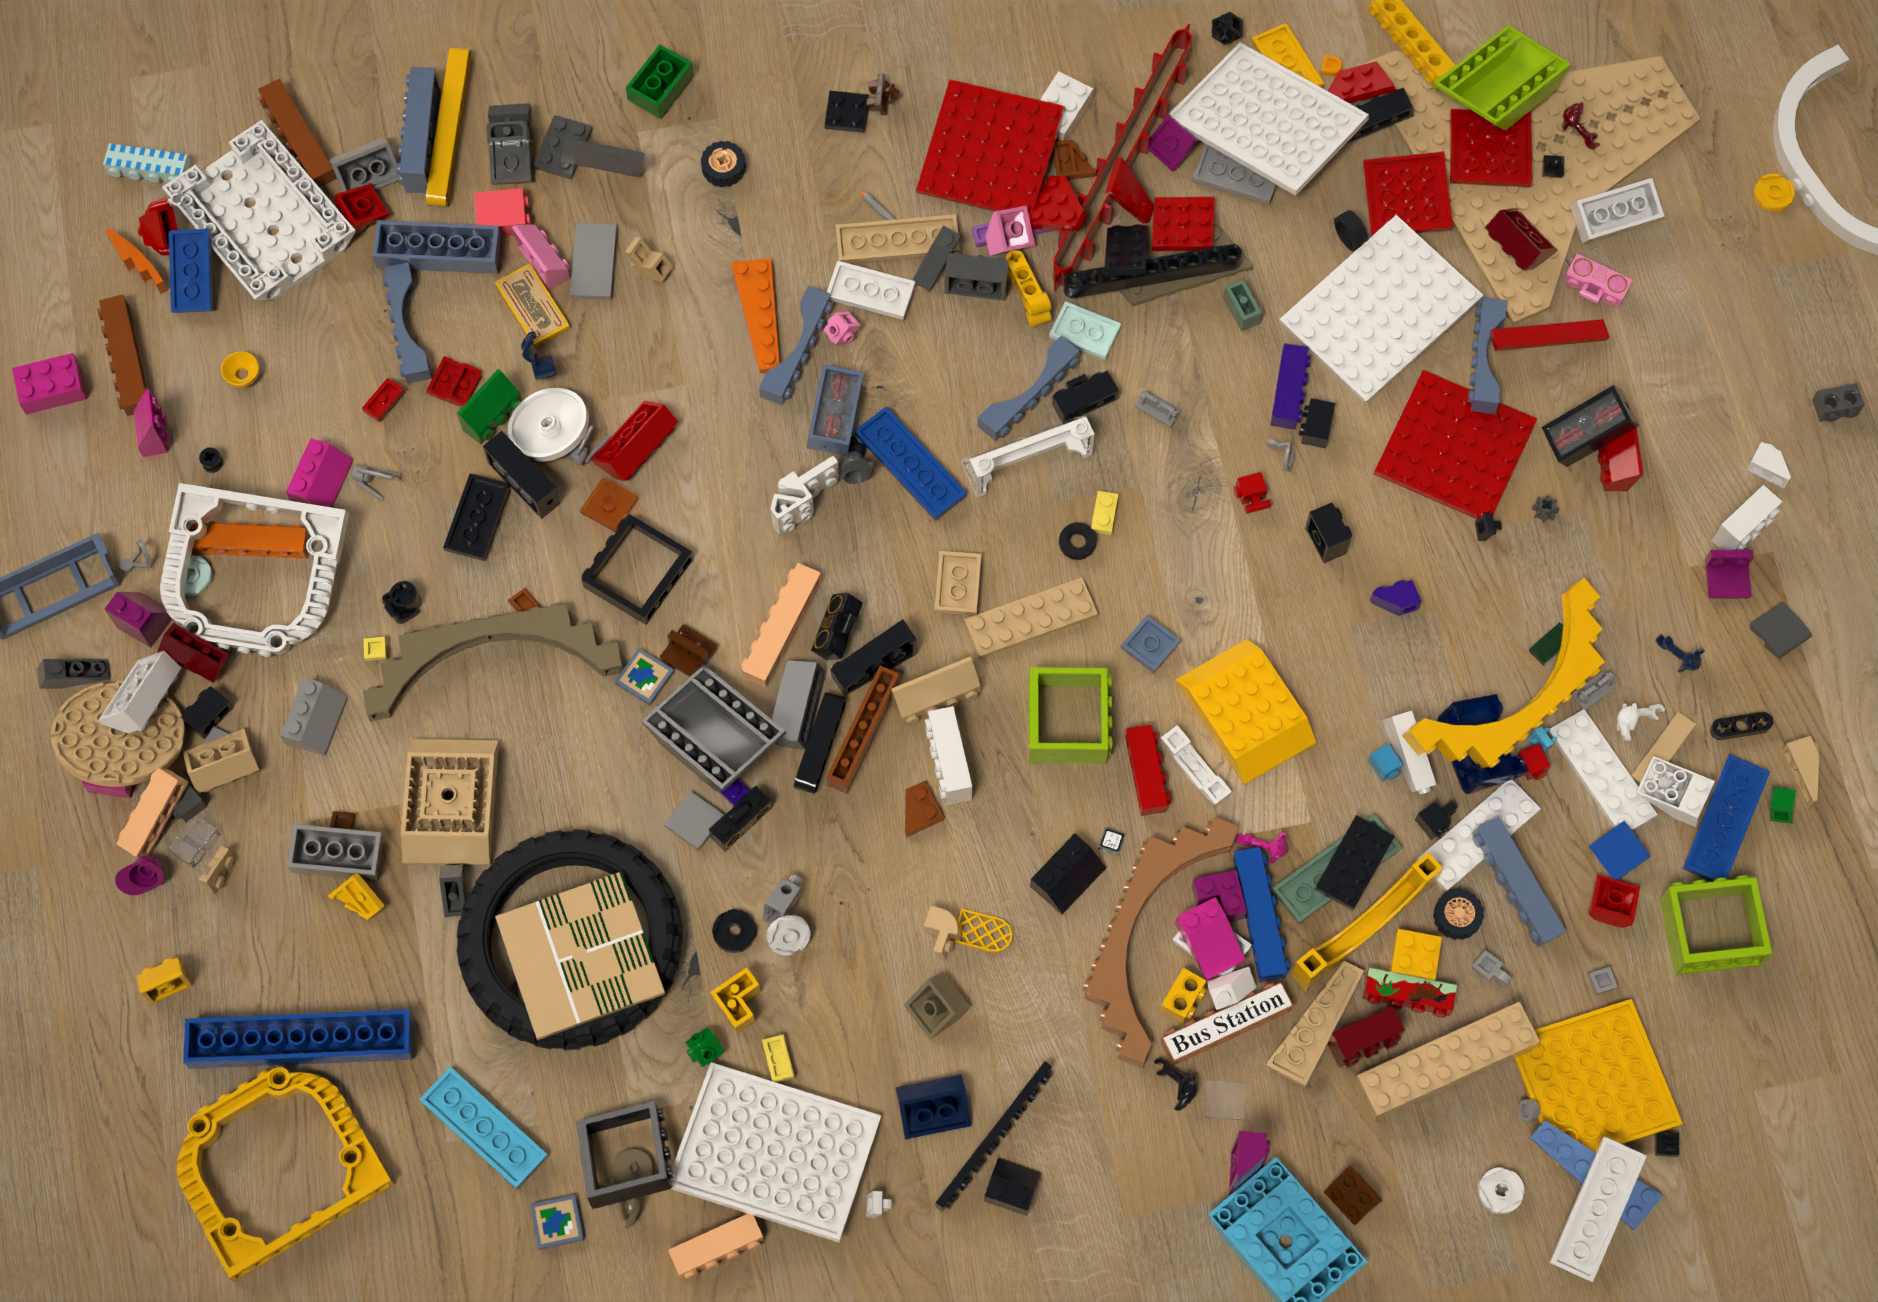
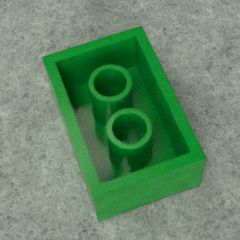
(659, 81)

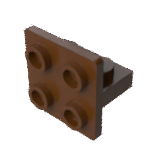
(688, 650)
(1352, 1195)

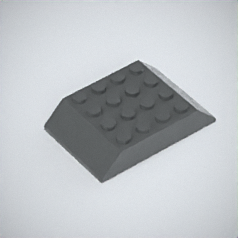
(712, 729)

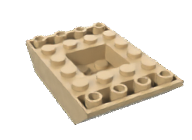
(456, 828)

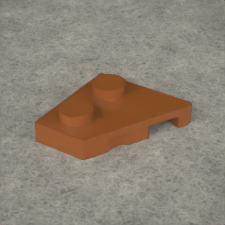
(1071, 161)
(920, 809)

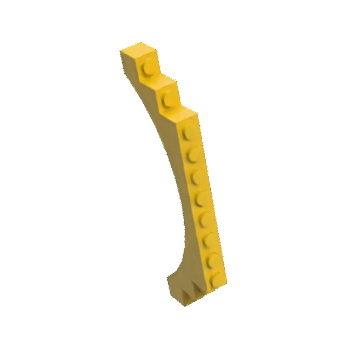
(1573, 666)

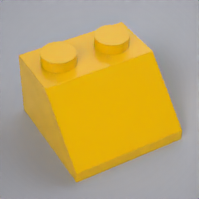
(163, 980)

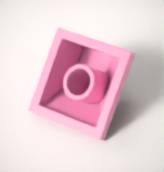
(1009, 231)

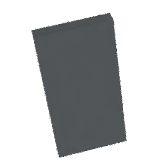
(602, 157)

